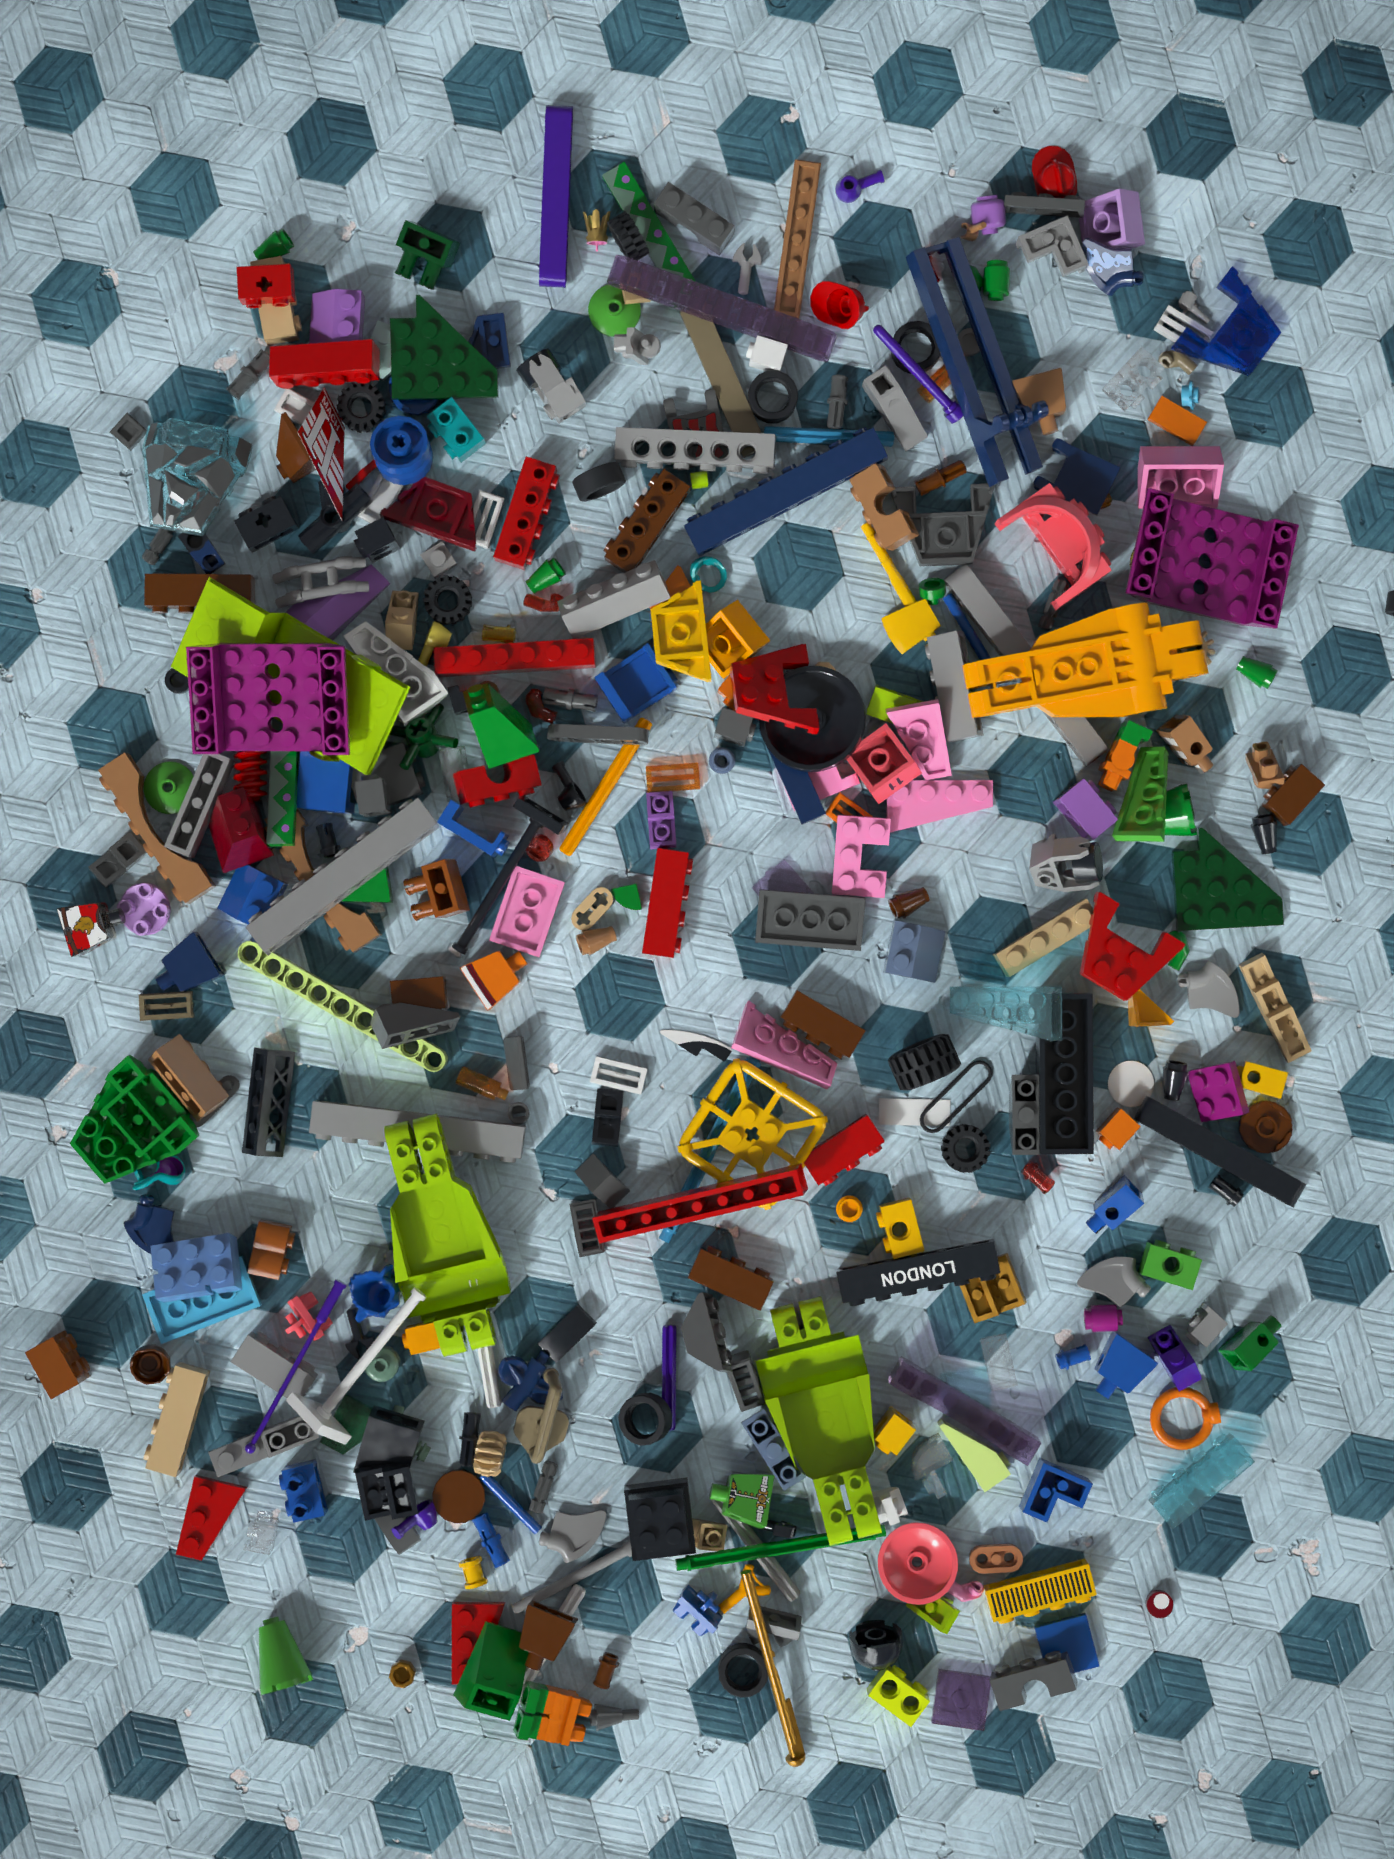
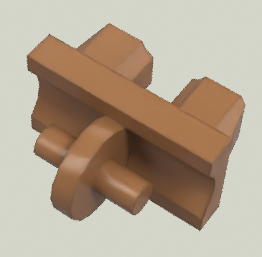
(1264, 766)

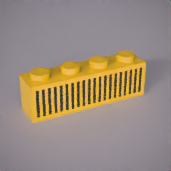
(1039, 1591)

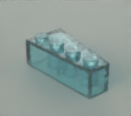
(1016, 1008)

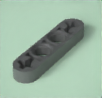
(598, 734)

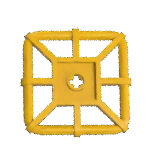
(749, 1116)

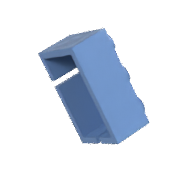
(193, 1264)

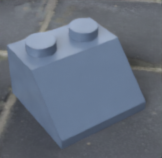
(914, 951)

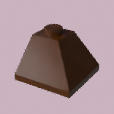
(291, 452)

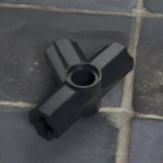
(322, 529)

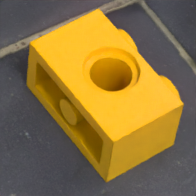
(910, 1241)
(893, 1431)

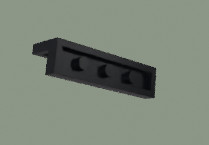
(260, 1105)

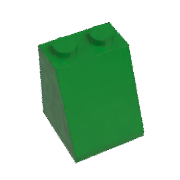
(498, 726)

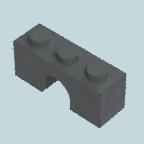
(683, 209)
(1053, 1670)

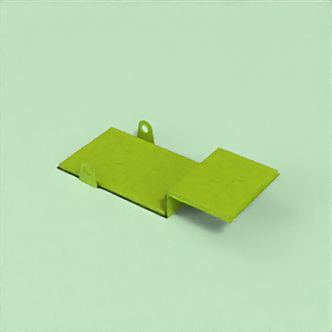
(371, 692)

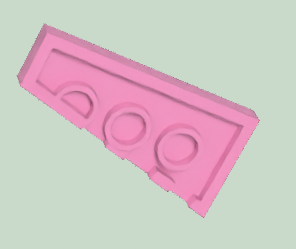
(936, 800)
(770, 1043)

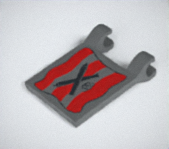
(698, 421)

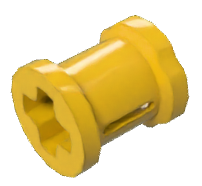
(473, 1572)

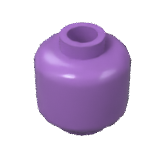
(989, 210)

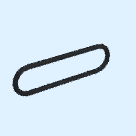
(963, 1104)

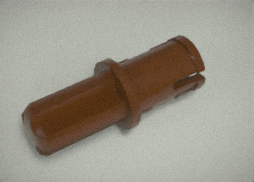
(940, 477)

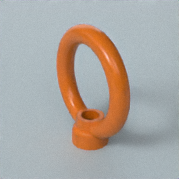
(1209, 1411)

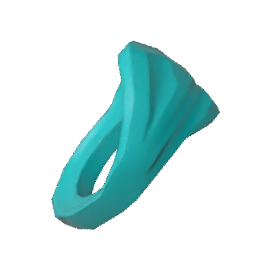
(708, 560)

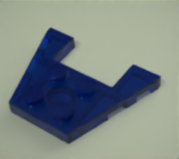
(1243, 336)

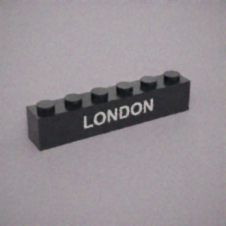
(918, 1271)

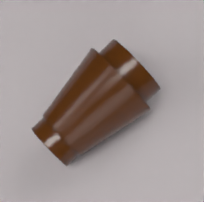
(907, 902)

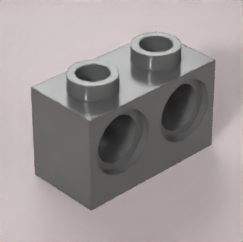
(734, 727)
(373, 796)

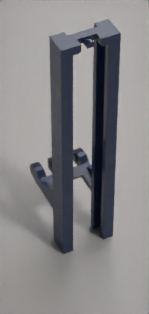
(1015, 416)

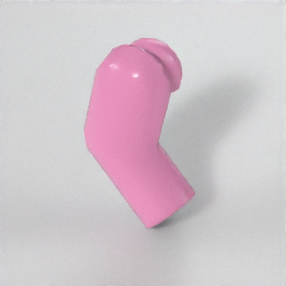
(966, 1591)

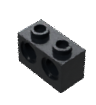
(376, 540)

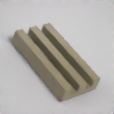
(189, 1004)

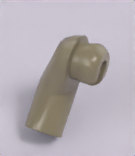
(1173, 359)

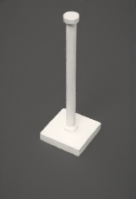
(319, 1415)

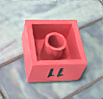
(883, 763)

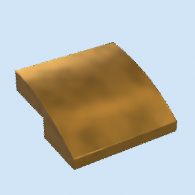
(994, 1296)

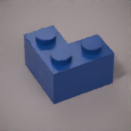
(1050, 1483)

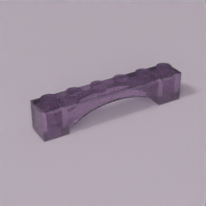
(964, 1409)

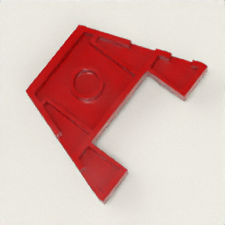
(761, 688)
(1117, 962)

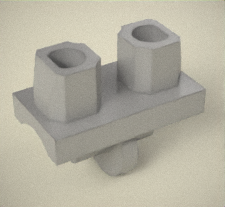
(637, 345)

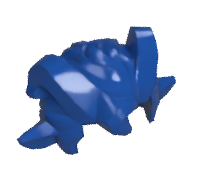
(374, 1293)

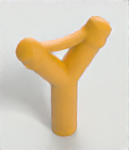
(740, 1593)

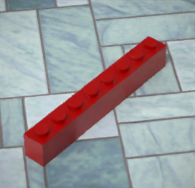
(700, 1203)

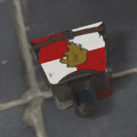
(89, 926)

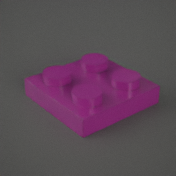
(1218, 1091)

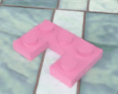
(850, 835)

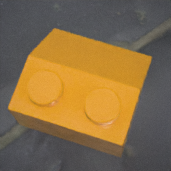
(733, 637)

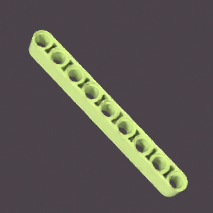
(330, 1002)

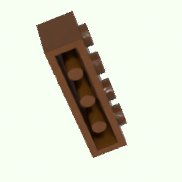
(647, 522)

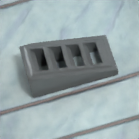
(592, 1250)
(743, 1364)

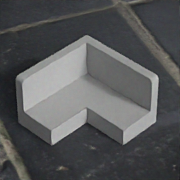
(1058, 239)

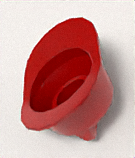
(1054, 172)
(837, 304)

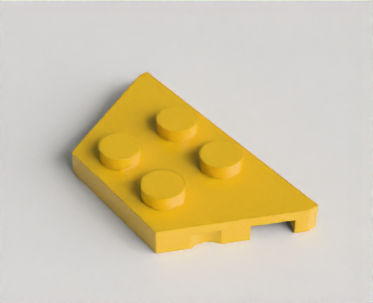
(682, 634)

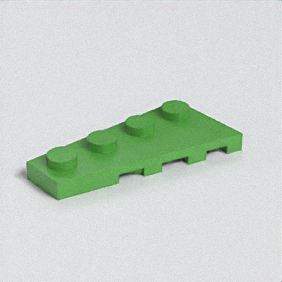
(1144, 802)

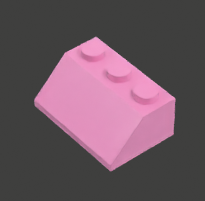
(1185, 471)

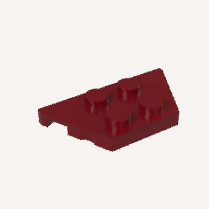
(436, 511)

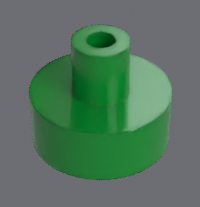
(932, 590)

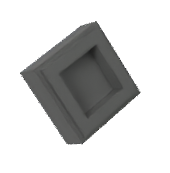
(128, 431)

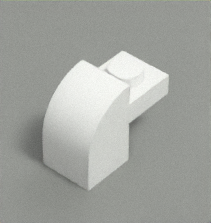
(889, 1505)

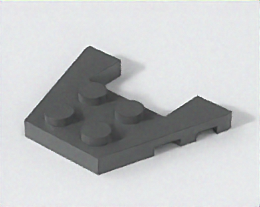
(946, 536)

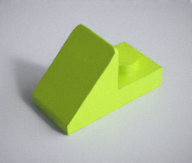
(939, 1613)

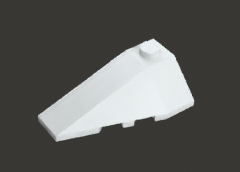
(424, 685)

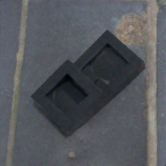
(607, 1117)
(567, 1333)

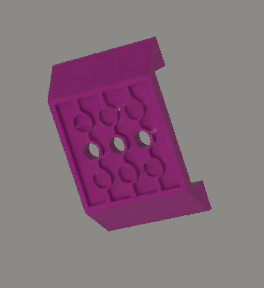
(1245, 569)
(233, 703)

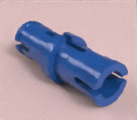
(491, 1540)

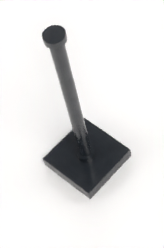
(539, 818)

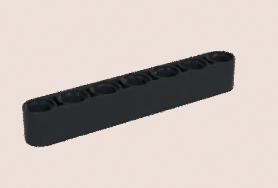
(1219, 1151)

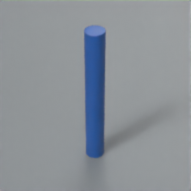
(966, 627)
(512, 1504)

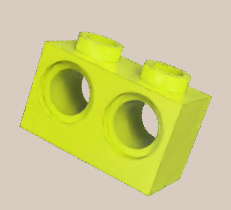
(893, 1699)

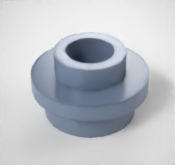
(721, 752)

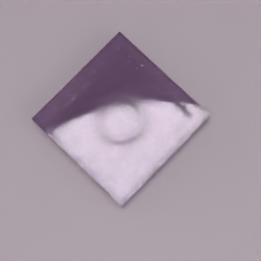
(961, 1699)

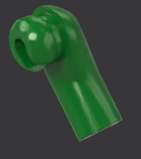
(1178, 960)

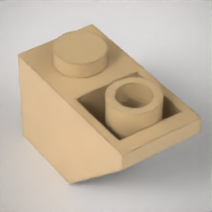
(402, 618)

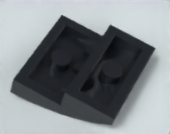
(386, 1491)

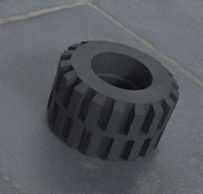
(924, 1062)

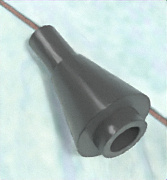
(607, 1716)

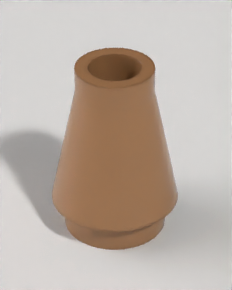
(595, 939)

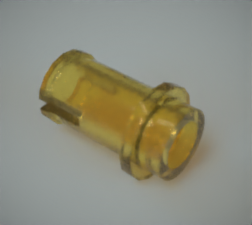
(499, 633)

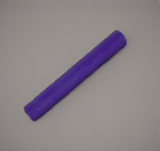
(669, 1338)

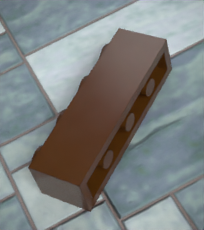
(184, 590)

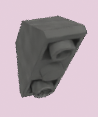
(1024, 1114)
(706, 1335)

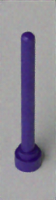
(950, 407)

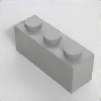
(273, 1364)

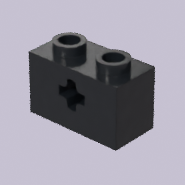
(280, 523)

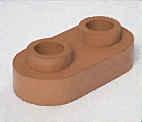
(995, 1558)

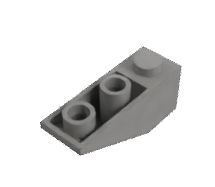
(894, 408)

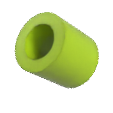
(699, 479)

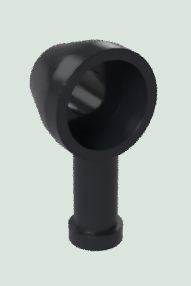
(571, 796)

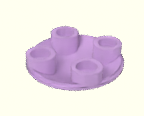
(145, 908)

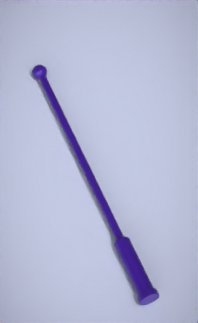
(321, 1318)

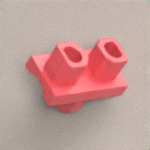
(300, 1307)

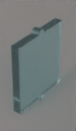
(971, 1383)

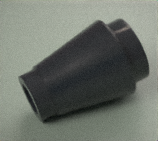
(1265, 832)
(1174, 1079)

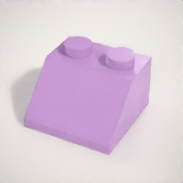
(1114, 220)

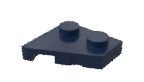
(491, 339)

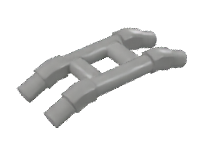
(333, 587)

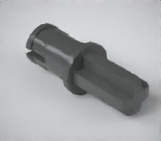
(837, 401)

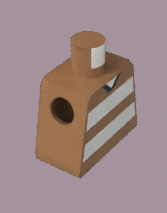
(1179, 735)

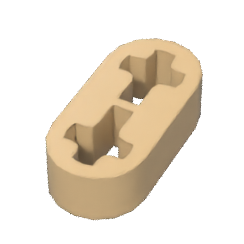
(587, 904)

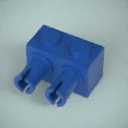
(303, 1491)

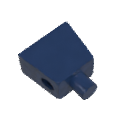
(189, 965)

